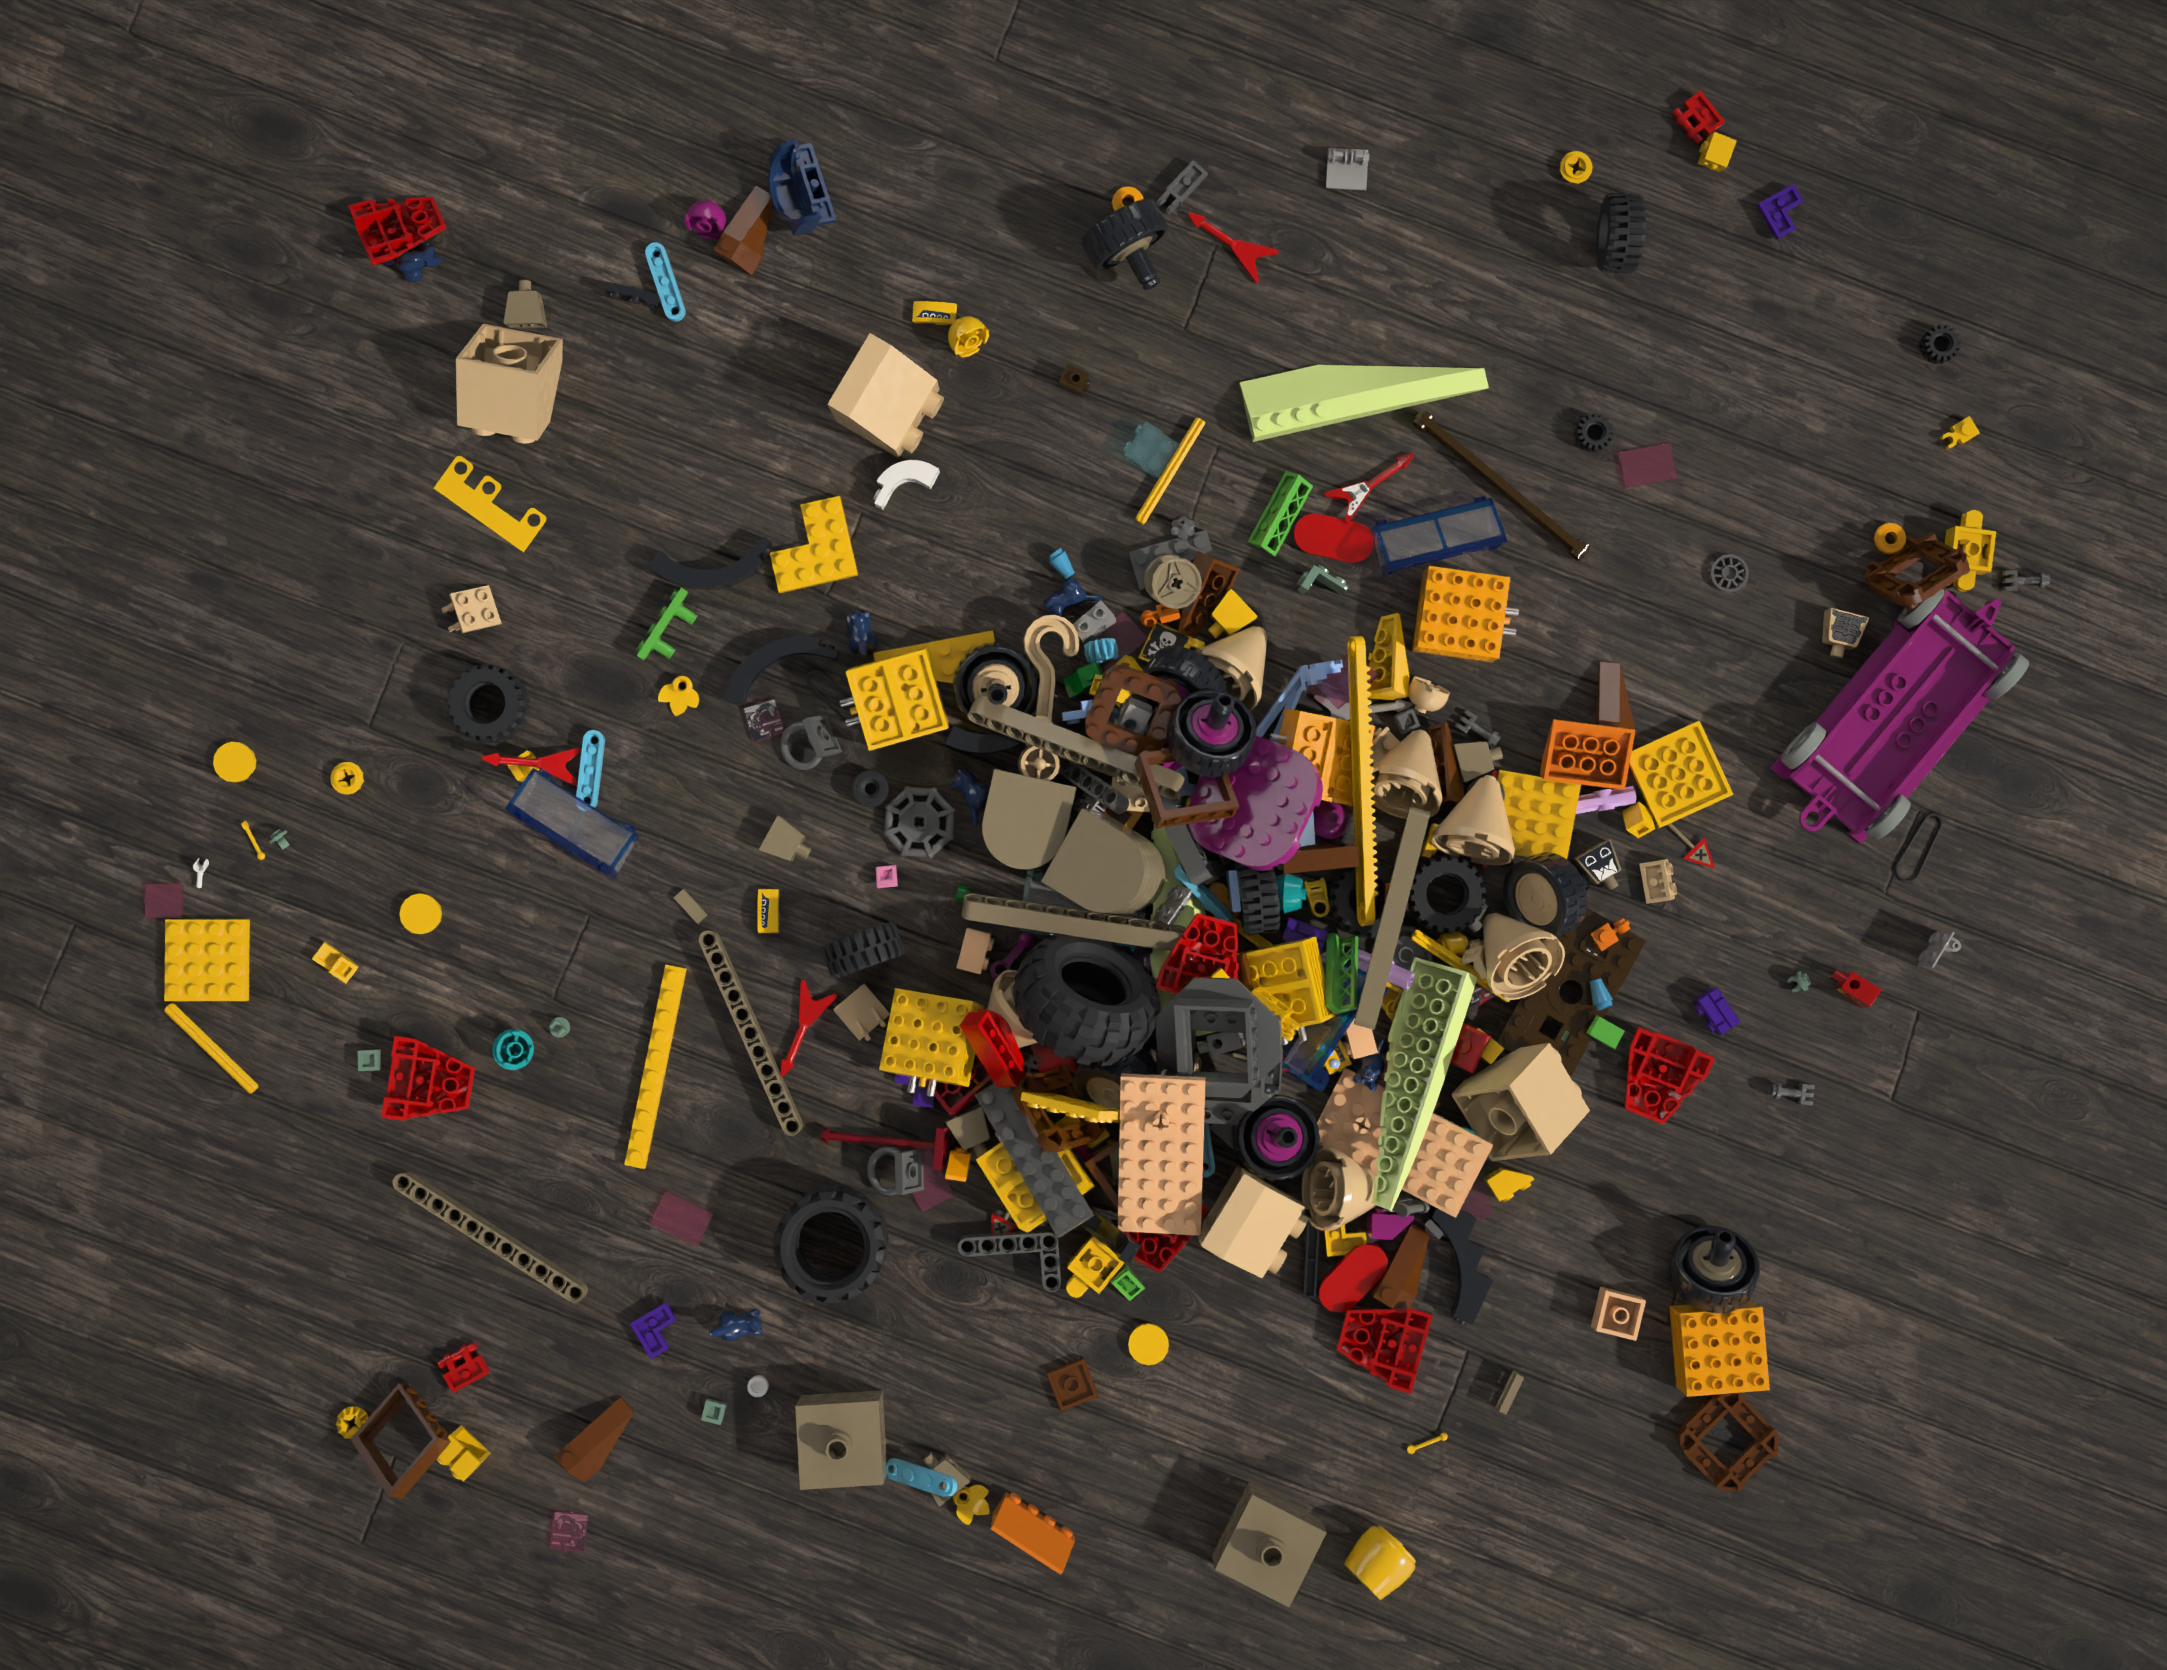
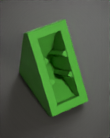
(1605, 1032)
(1127, 1282)

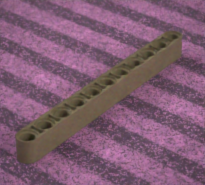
(1070, 745)
(1391, 918)
(1071, 921)
(750, 1043)
(480, 1236)

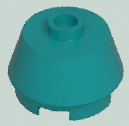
(1290, 892)
(513, 1049)

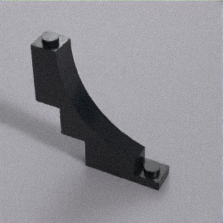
(1471, 1284)

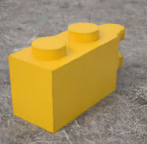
(1279, 1008)

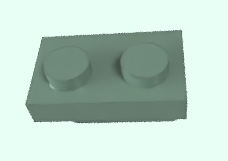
(1321, 574)

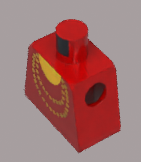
(1862, 994)

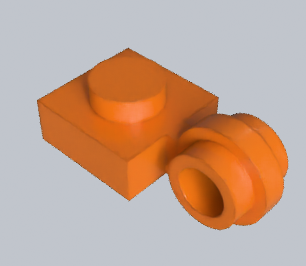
(1162, 612)
(1605, 935)

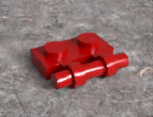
(1703, 114)
(466, 1373)

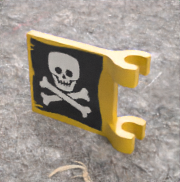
(1164, 636)

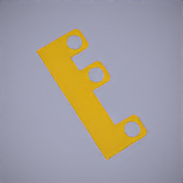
(481, 506)

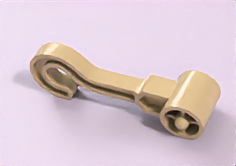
(1033, 760)

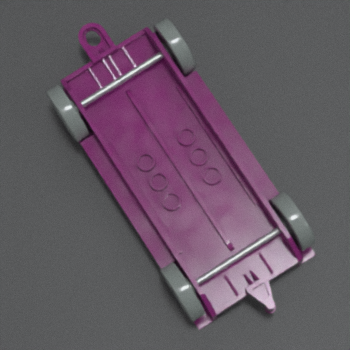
(1900, 715)

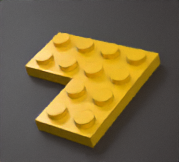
(826, 556)

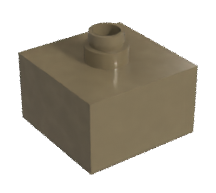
(841, 1440)
(1268, 1544)

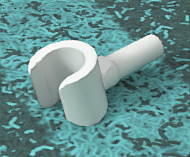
(200, 869)
(1477, 925)

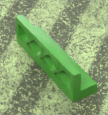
(1278, 510)
(1337, 975)

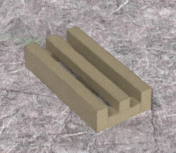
(1509, 1392)

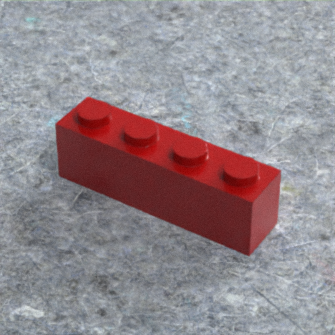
(992, 1049)

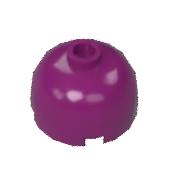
(706, 218)
(1331, 819)

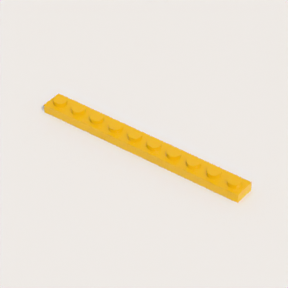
(655, 1066)

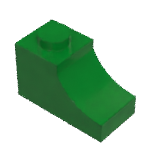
(1081, 681)

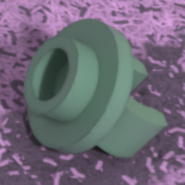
(278, 837)
(1802, 980)
(559, 1027)

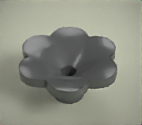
(1183, 528)

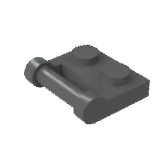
(1407, 1205)

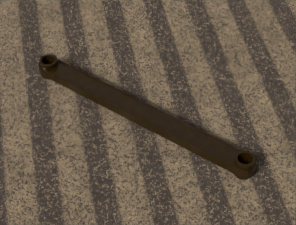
(1425, 422)

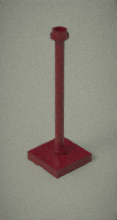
(940, 1146)

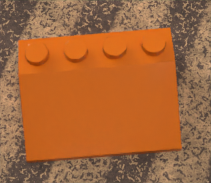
(1587, 754)
(1033, 1532)

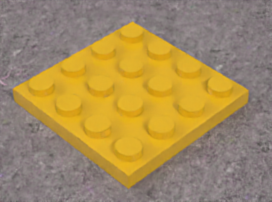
(1679, 774)
(1539, 813)
(207, 960)
(1072, 1107)

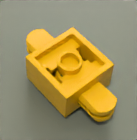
(1977, 546)
(1092, 1267)

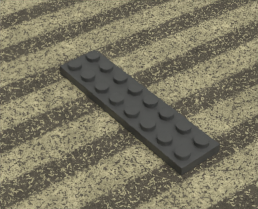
(1041, 1171)

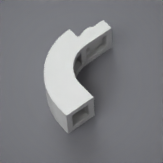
(903, 472)

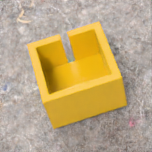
(463, 1454)

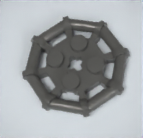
(931, 822)

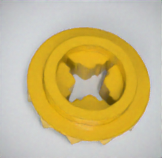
(1570, 160)
(339, 773)
(348, 1414)

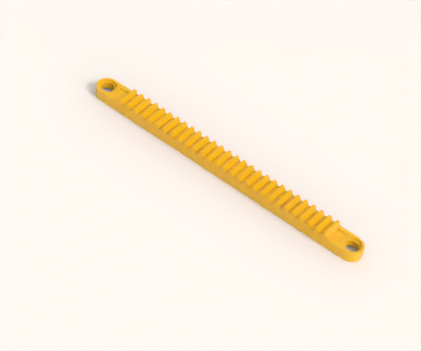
(1361, 779)

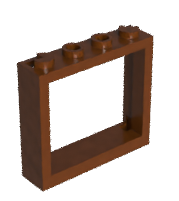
(1186, 815)
(1321, 858)
(1099, 1172)
(376, 1422)

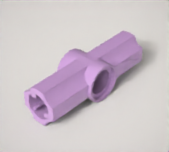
(1606, 800)
(1397, 975)

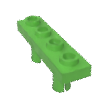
(654, 640)

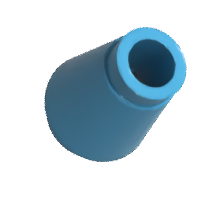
(1061, 563)
(1600, 995)

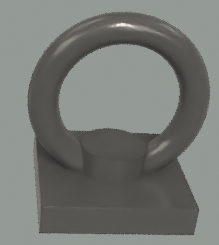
(820, 737)
(908, 1171)

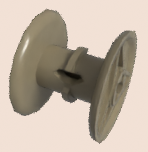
(1172, 581)

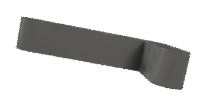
(1091, 784)
(1197, 866)
(1019, 1247)

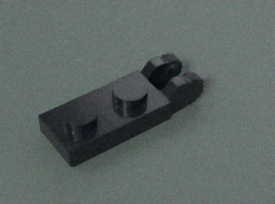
(633, 295)

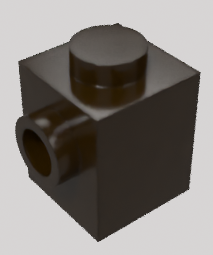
(1074, 380)

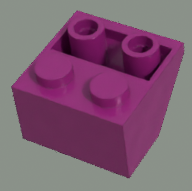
(1385, 1224)

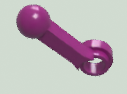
(1026, 940)

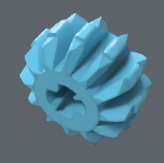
(1101, 650)

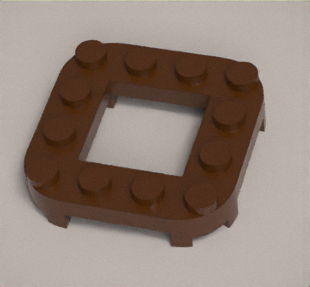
(1882, 578)
(1143, 684)
(1049, 1137)
(1748, 1462)

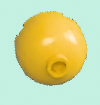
(967, 335)

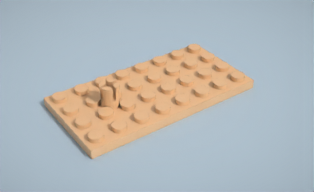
(1161, 1154)
(1445, 1160)

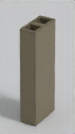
(690, 906)

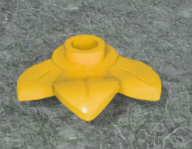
(679, 698)
(972, 1504)

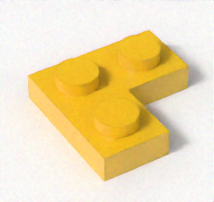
(1340, 1243)

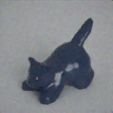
(414, 261)
(1070, 594)
(861, 634)
(975, 794)
(1370, 1067)
(734, 1326)

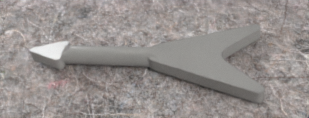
(1344, 712)

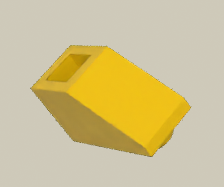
(1505, 1182)

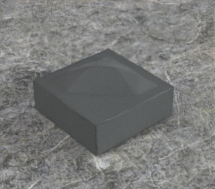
(1406, 720)
(1431, 1228)

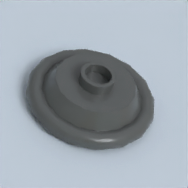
(1407, 949)

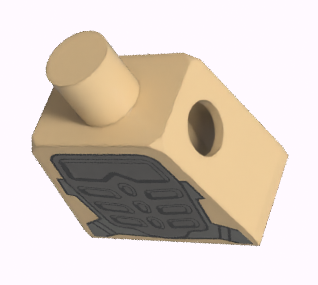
(1842, 630)

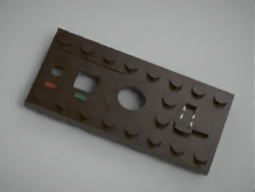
(1582, 964)

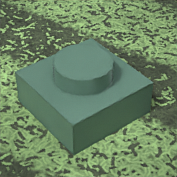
(369, 1060)
(713, 1411)

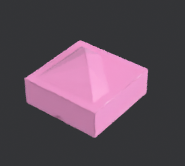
(886, 876)

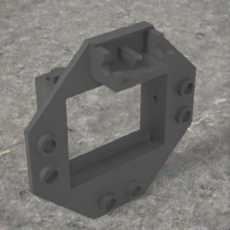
(1219, 994)
(1221, 1109)

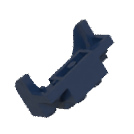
(799, 192)

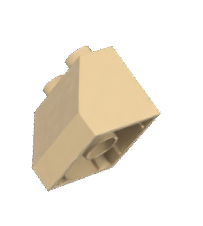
(508, 382)
(885, 397)
(1522, 1103)
(1252, 1223)

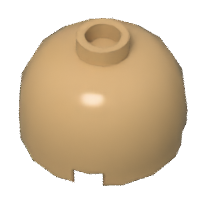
(1427, 695)

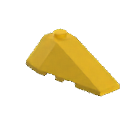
(1389, 661)

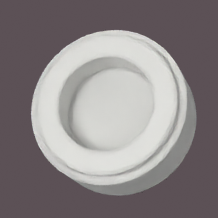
(758, 1386)

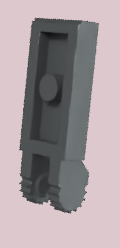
(1183, 186)

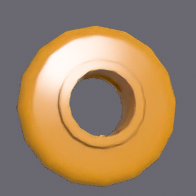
(1123, 193)
(1899, 538)

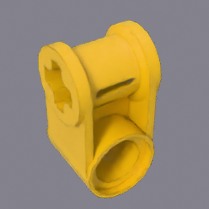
(1317, 896)

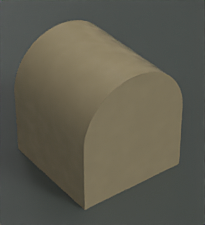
(1026, 819)
(1106, 866)

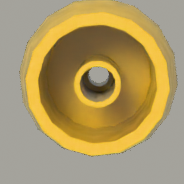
(1380, 1561)

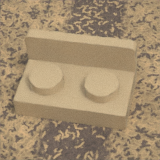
(1382, 744)
(1658, 881)
(1476, 953)

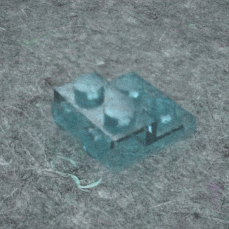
(1150, 449)

